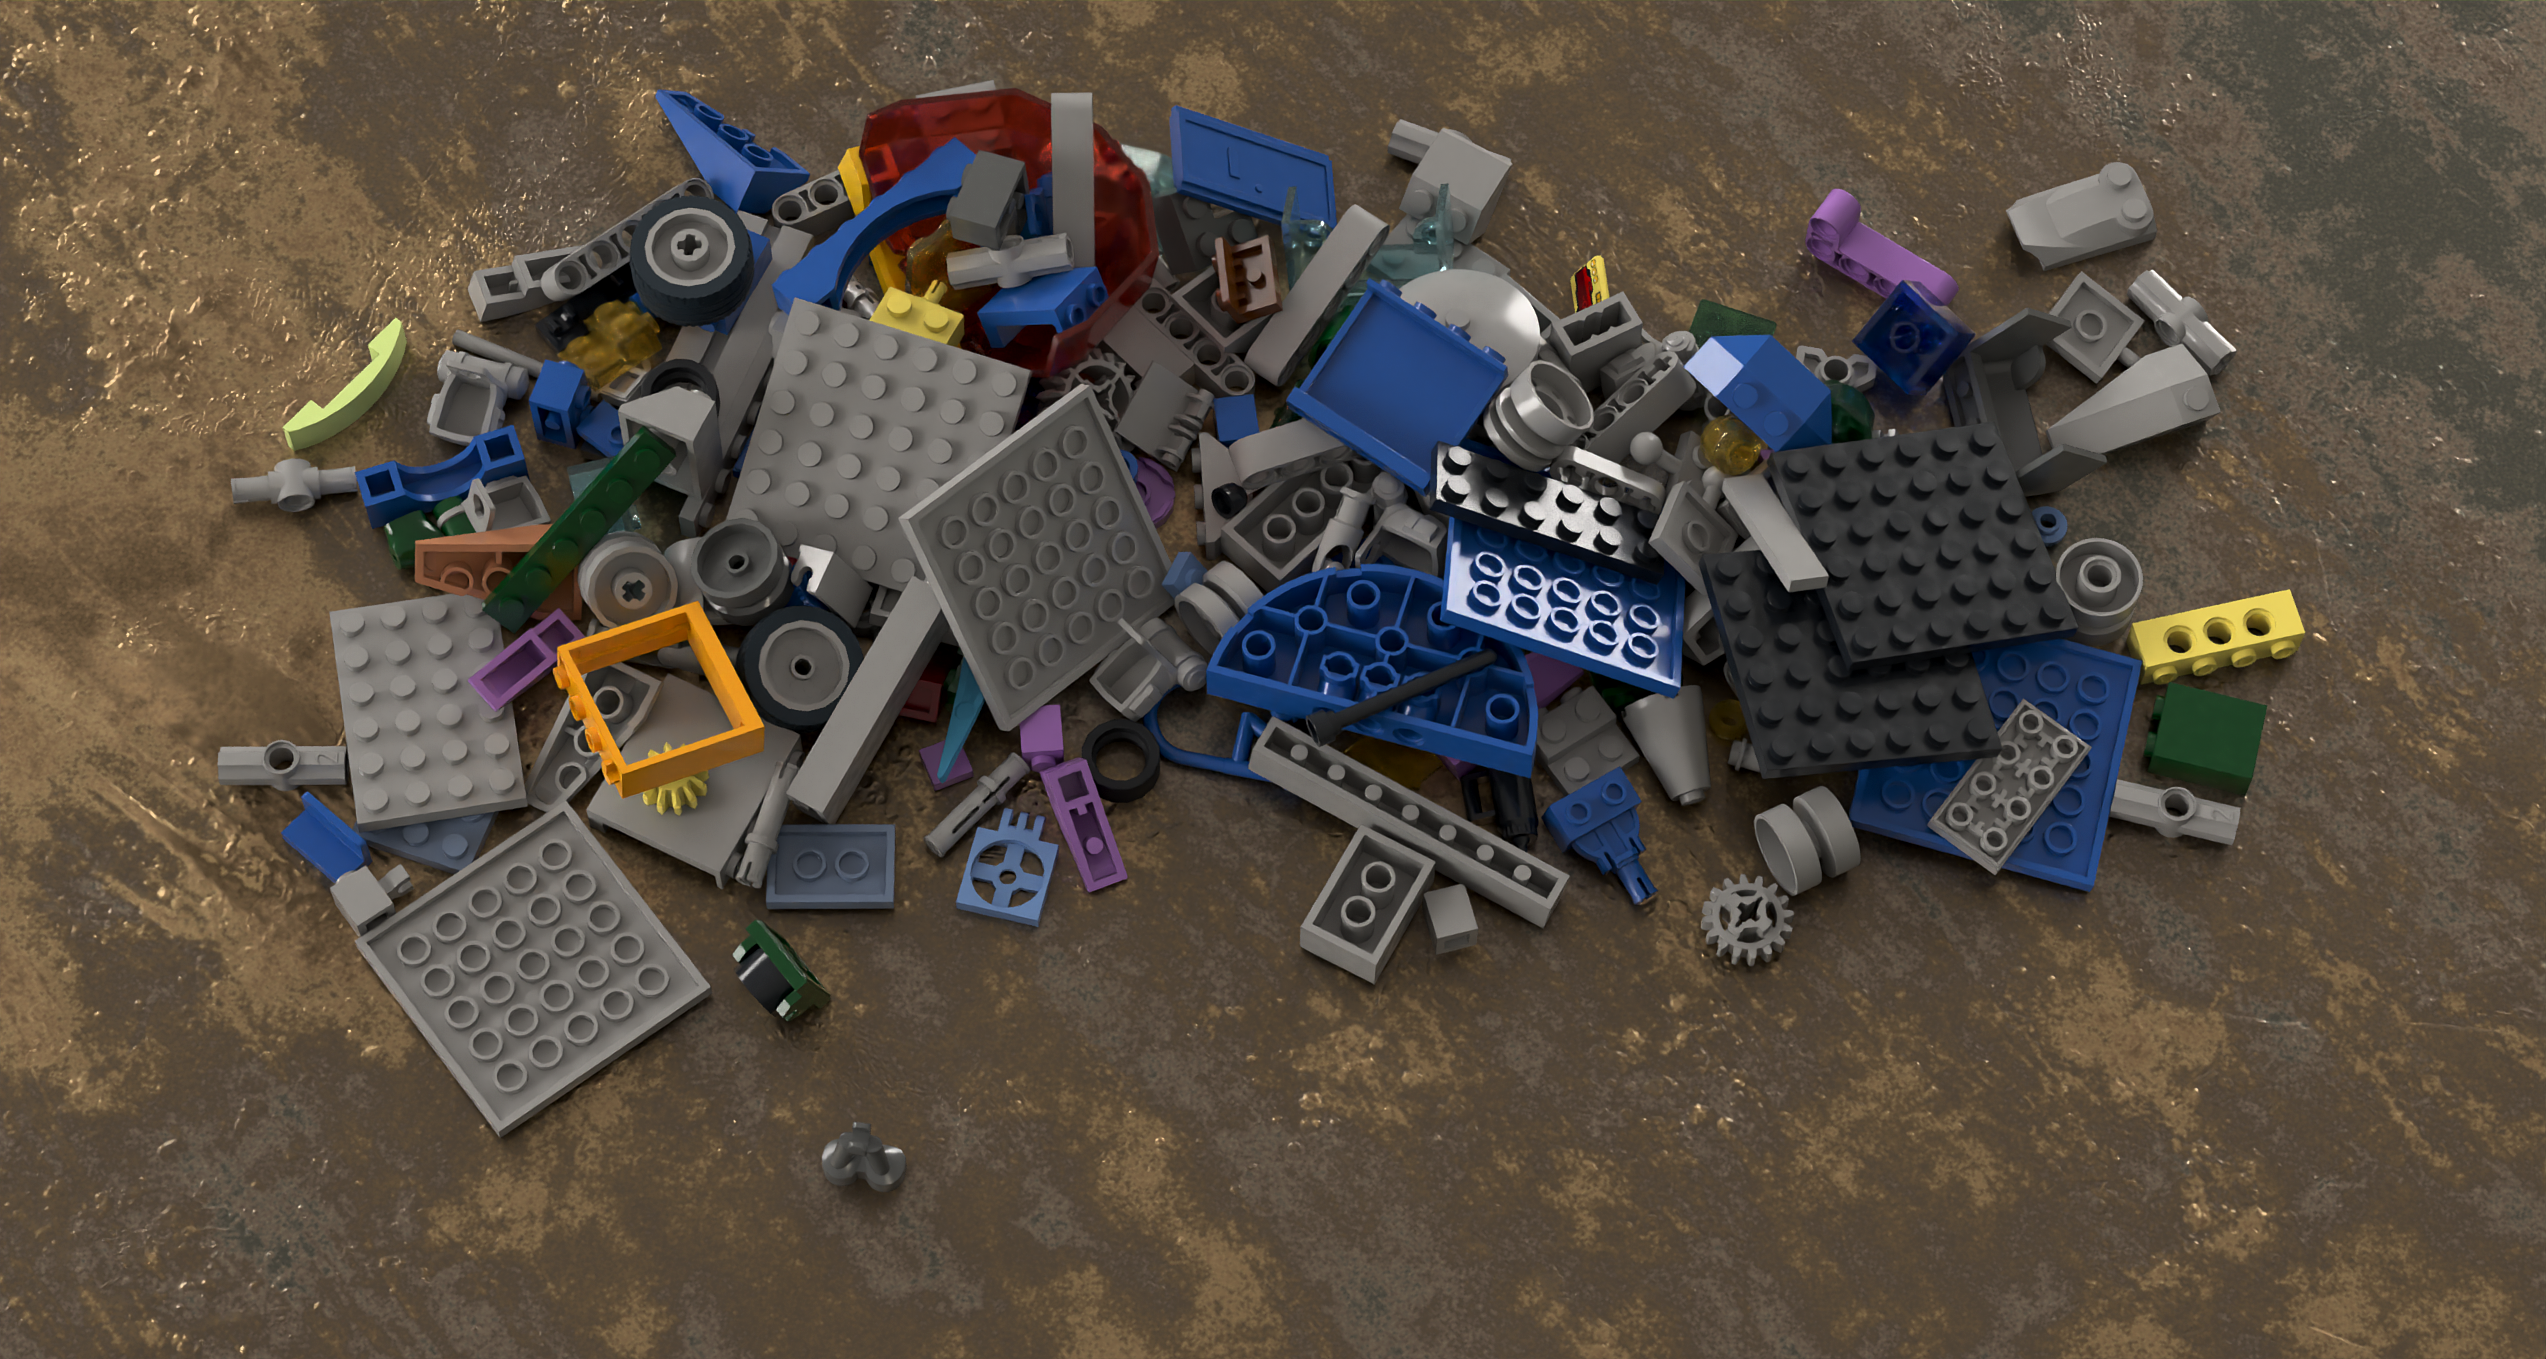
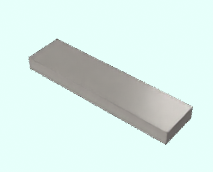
(1775, 533)

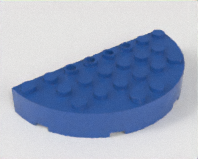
(1366, 631)

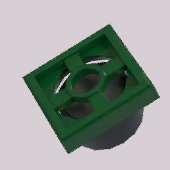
(777, 973)

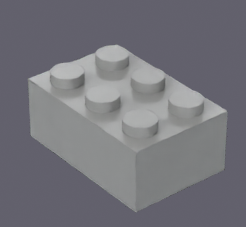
(1367, 904)

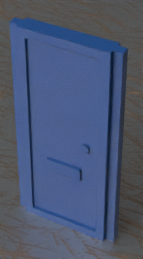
(1248, 169)

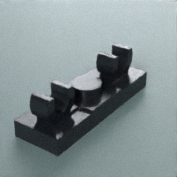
(567, 321)

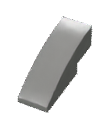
(516, 287)

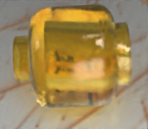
(1730, 445)

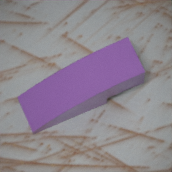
(524, 661)

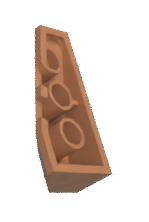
(481, 560)

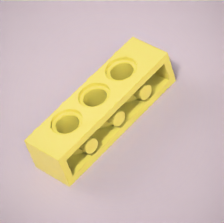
(2270, 613)

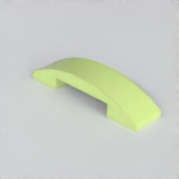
(316, 424)

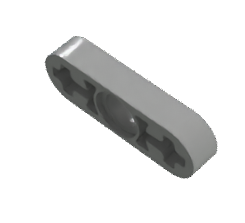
(1584, 462)

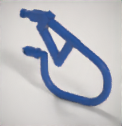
(1237, 765)

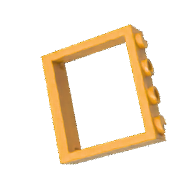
(639, 638)

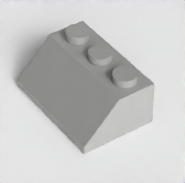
(687, 424)

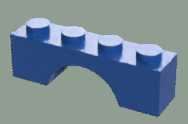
(398, 489)

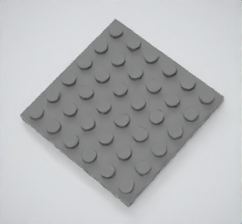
(863, 432)
(1041, 556)
(533, 968)

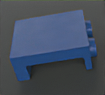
(1046, 299)

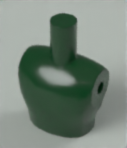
(402, 536)

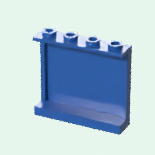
(1398, 384)

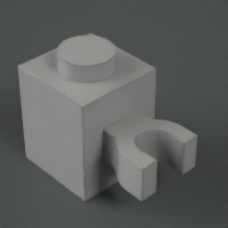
(366, 900)

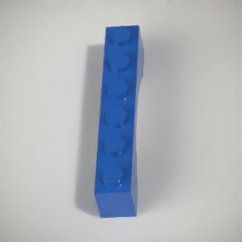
(917, 196)

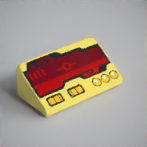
(1589, 284)

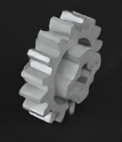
(1753, 936)

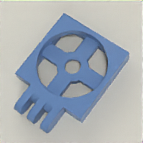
(1017, 841)

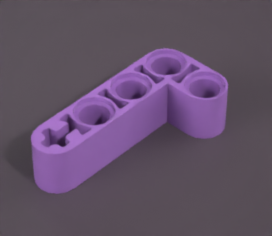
(1865, 254)

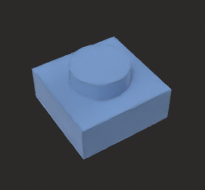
(1183, 573)

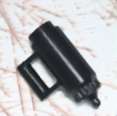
(1512, 801)

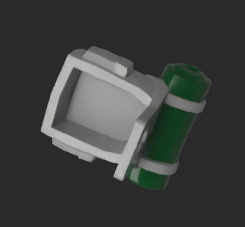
(498, 506)

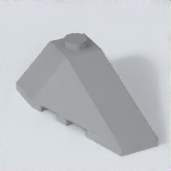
(2142, 403)
(566, 761)

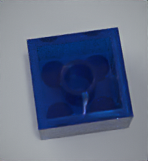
(1913, 337)

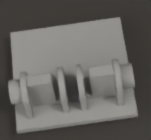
(1164, 415)

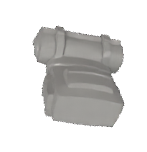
(1627, 364)
(473, 396)
(1401, 532)
(1147, 667)

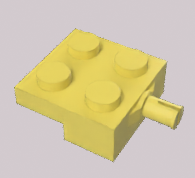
(921, 314)

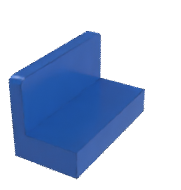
(326, 840)

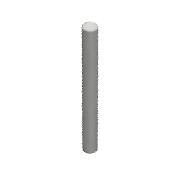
(501, 354)

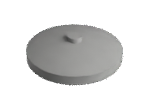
(1484, 308)

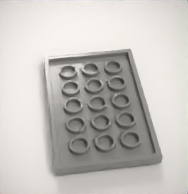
(412, 721)

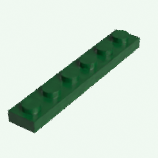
(578, 529)

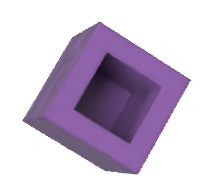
(1042, 738)

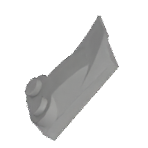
(2085, 217)

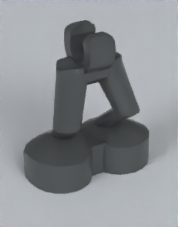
(863, 1157)

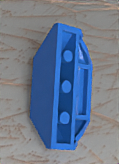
(1766, 389)

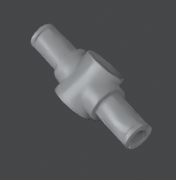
(294, 485)

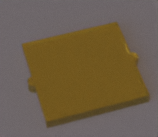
(1395, 761)

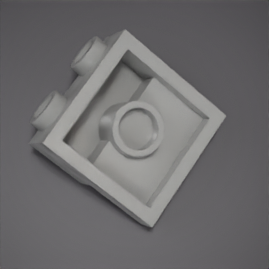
(1581, 740)

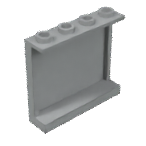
(716, 830)

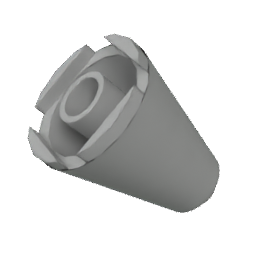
(1673, 741)

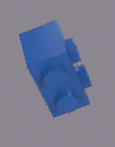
(560, 403)

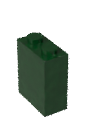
(2205, 738)

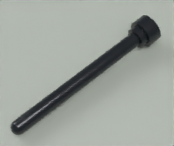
(1326, 725)

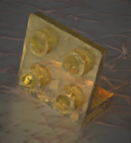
(928, 262)

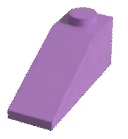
(1084, 823)

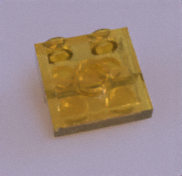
(616, 342)

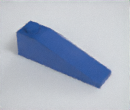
(727, 156)

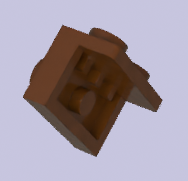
(1247, 278)

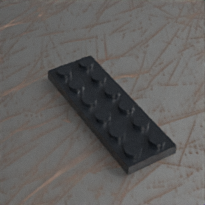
(1544, 512)

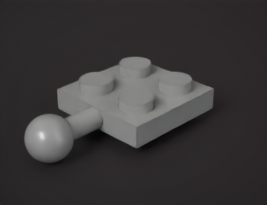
(2098, 330)
(1685, 466)
(1693, 527)

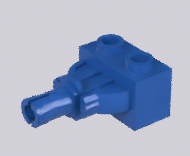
(1604, 829)

